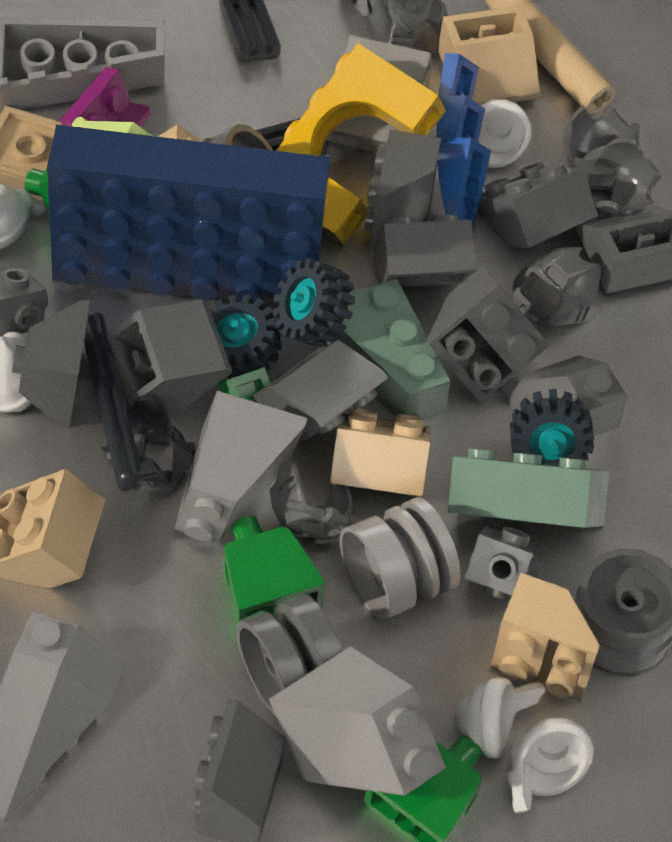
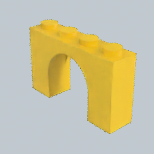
(359, 88)

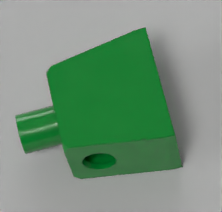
(266, 569)
(438, 805)

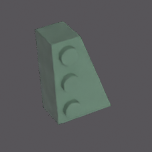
(392, 338)
(528, 489)

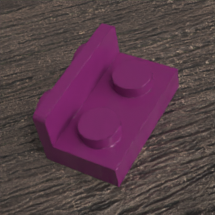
(107, 101)

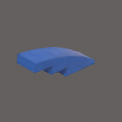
(461, 157)

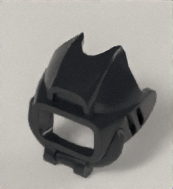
(152, 425)

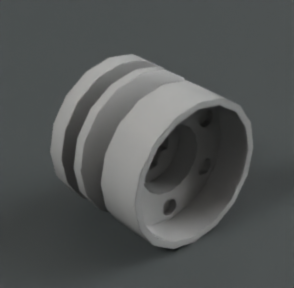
(400, 558)

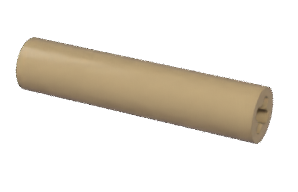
(563, 59)

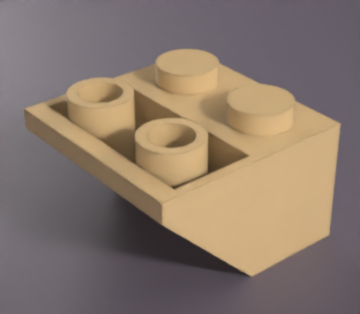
(500, 46)
(381, 452)
(48, 530)
(545, 639)

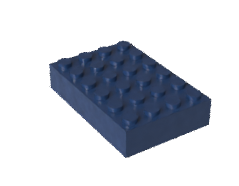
(181, 214)

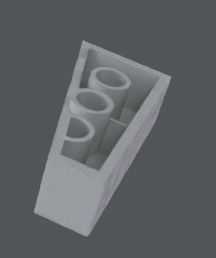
(60, 57)

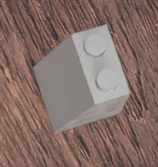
(370, 132)
(234, 463)
(357, 727)

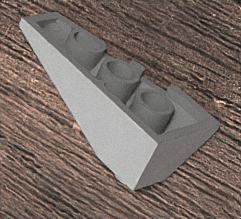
(47, 699)

